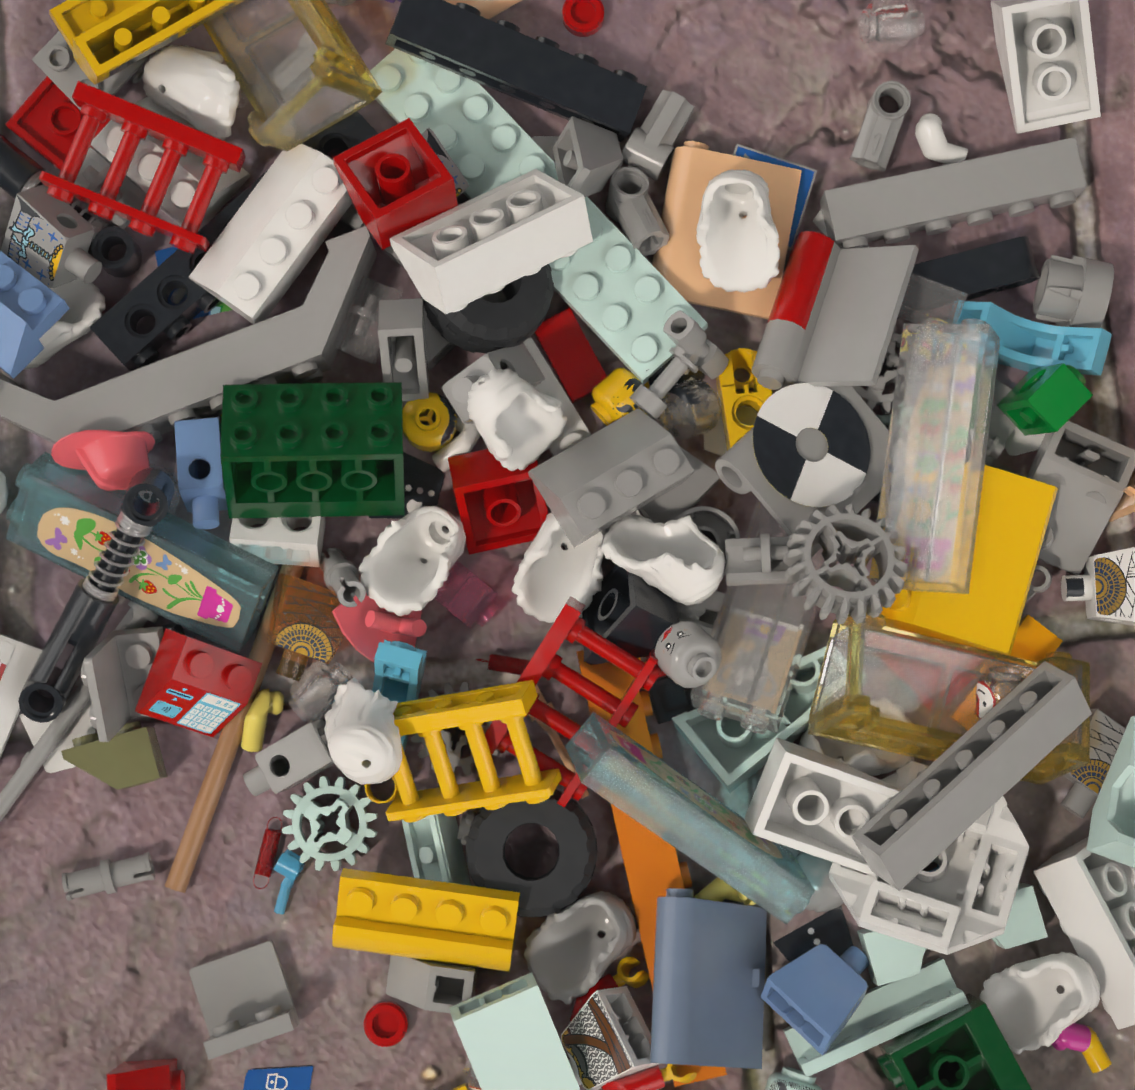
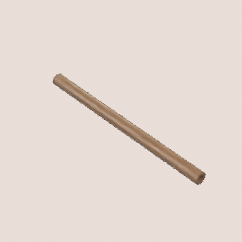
(221, 762)

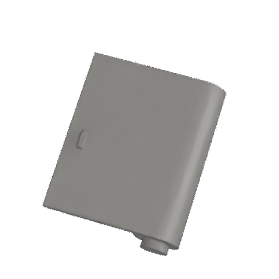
(742, 474)

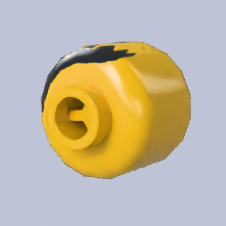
(613, 395)
(436, 434)

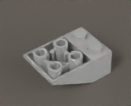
(1090, 483)

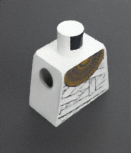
(1105, 587)

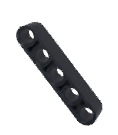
(984, 268)

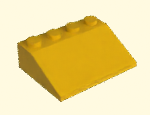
(1005, 555)

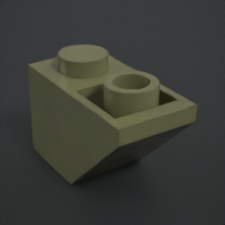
(124, 761)

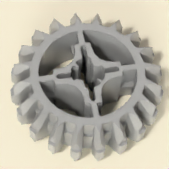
(832, 534)

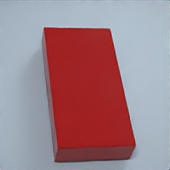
(570, 355)

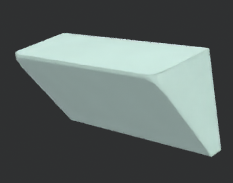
(436, 850)

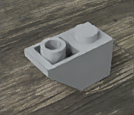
(430, 983)

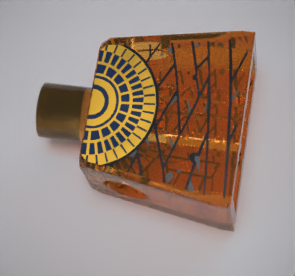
(303, 624)

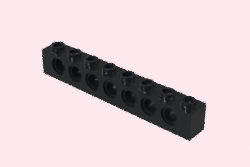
(151, 295)

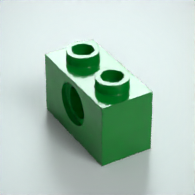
(1045, 399)

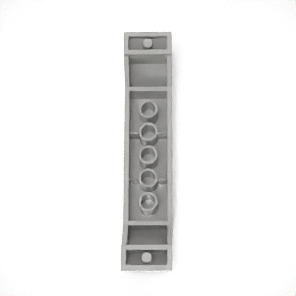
(190, 383)

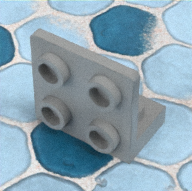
(116, 677)
(243, 999)

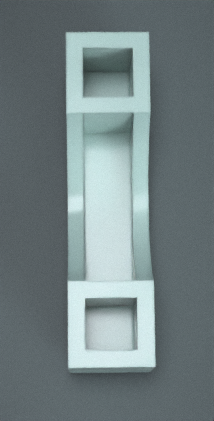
(897, 959)

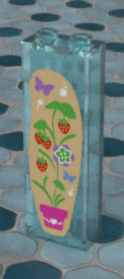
(178, 570)
(688, 818)

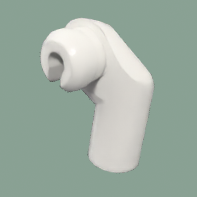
(934, 143)
(459, 445)

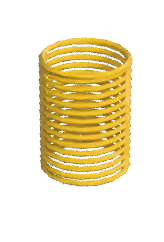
(369, 794)

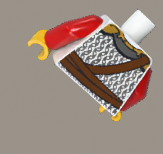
(610, 1039)

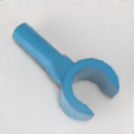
(290, 867)

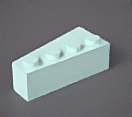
(738, 753)

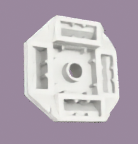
(957, 903)

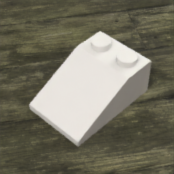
(1046, 61)
(815, 804)

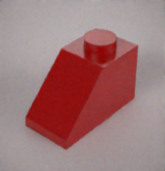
(147, 1075)

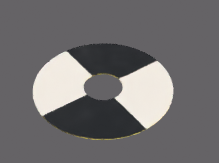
(786, 470)

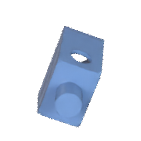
(200, 470)
(818, 993)

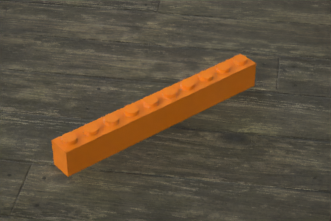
(647, 858)

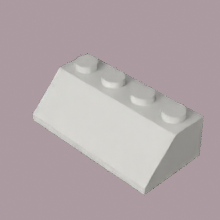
(274, 233)
(493, 240)
(1098, 915)

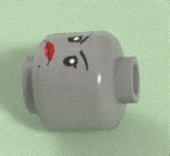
(685, 652)

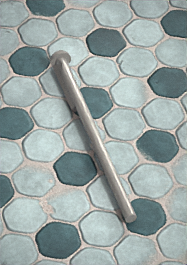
(34, 759)

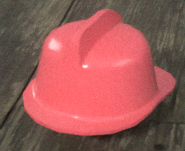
(106, 455)

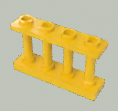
(468, 712)

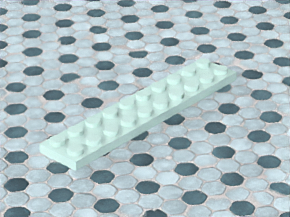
(603, 281)

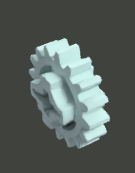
(314, 810)

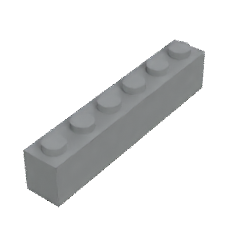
(954, 194)
(972, 775)

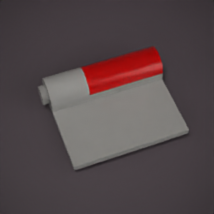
(833, 314)

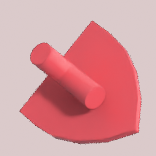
(368, 625)

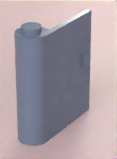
(708, 982)

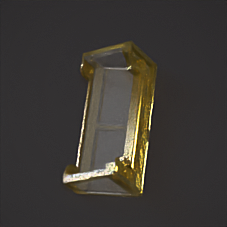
(292, 68)
(920, 693)

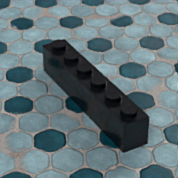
(517, 64)

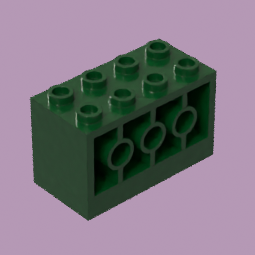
(313, 449)
(965, 1039)

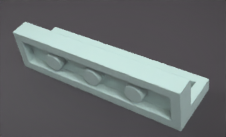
(884, 1015)

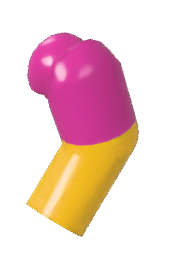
(1085, 1040)

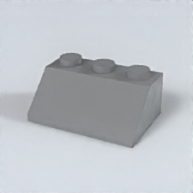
(610, 475)

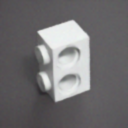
(278, 541)

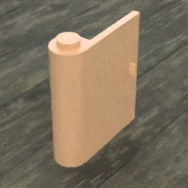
(679, 260)

